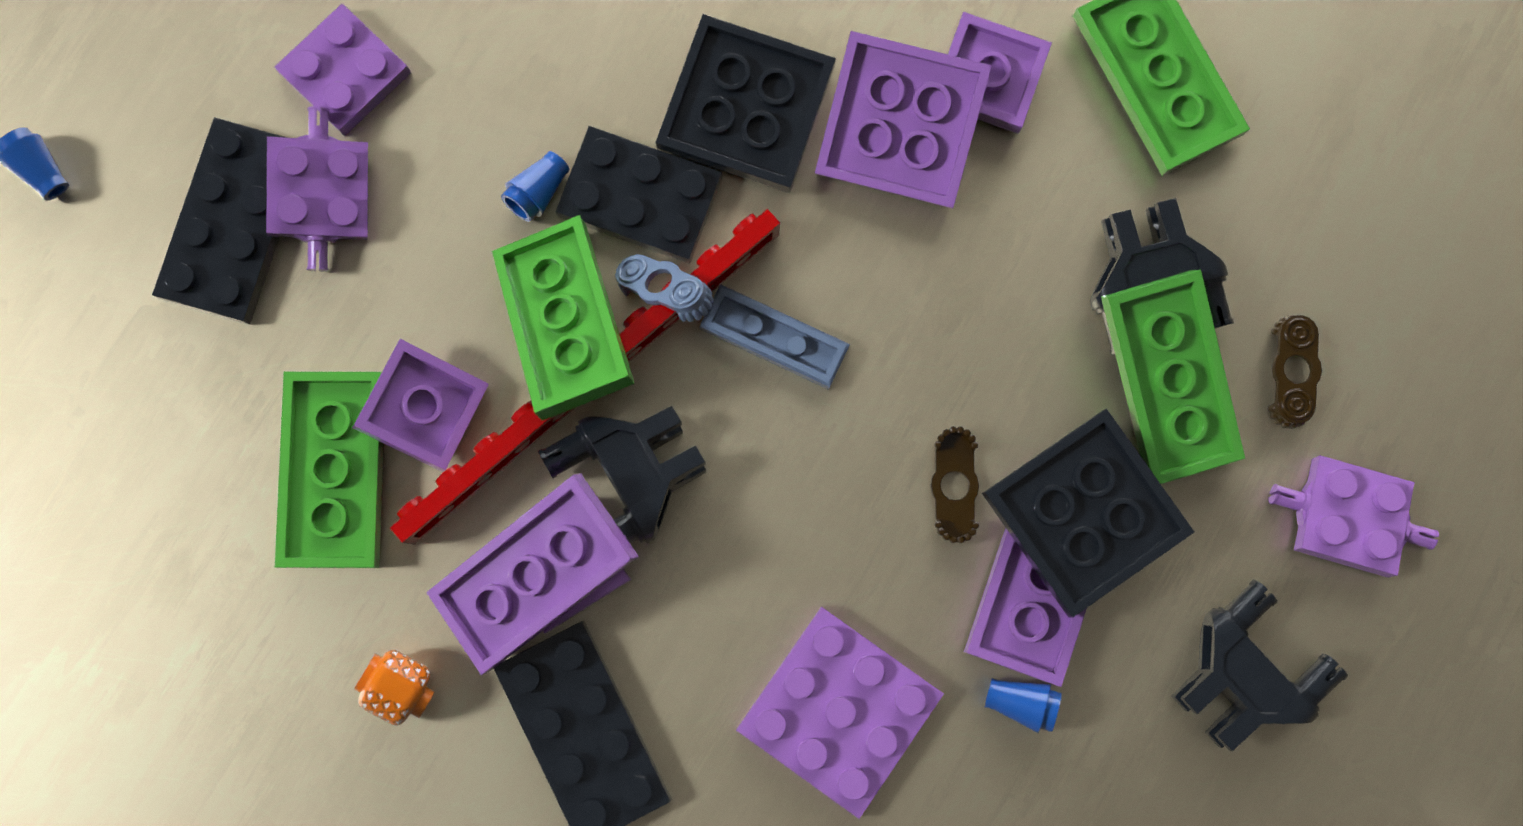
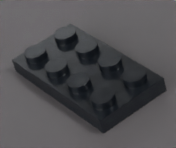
(221, 236)
(582, 731)

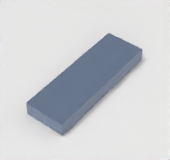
(774, 336)

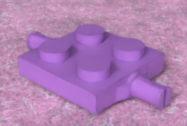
(317, 188)
(1354, 516)

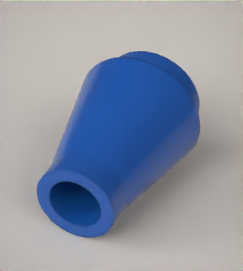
(31, 161)
(534, 187)
(1025, 703)

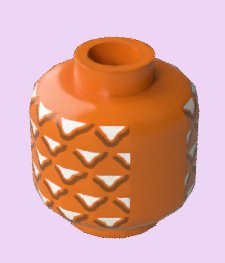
(394, 687)

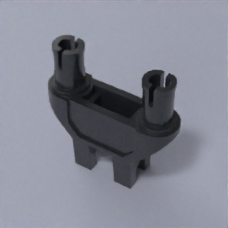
(1169, 255)
(631, 465)
(1247, 677)

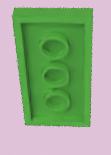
(1161, 78)
(561, 318)
(1173, 376)
(328, 474)

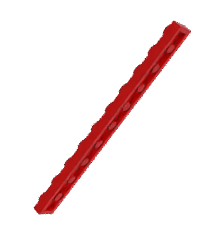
(641, 330)

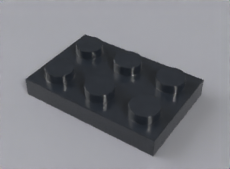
(639, 194)

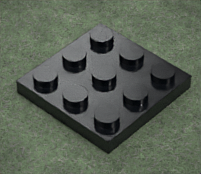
(745, 103)
(1088, 513)

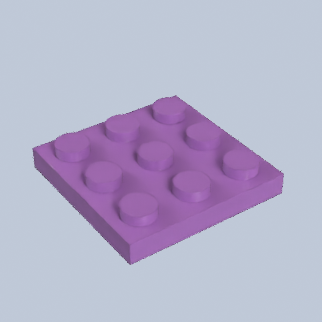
(902, 119)
(839, 712)

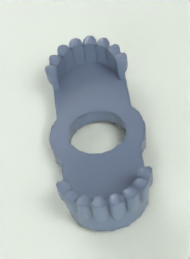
(684, 294)

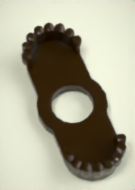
(1295, 401)
(955, 453)

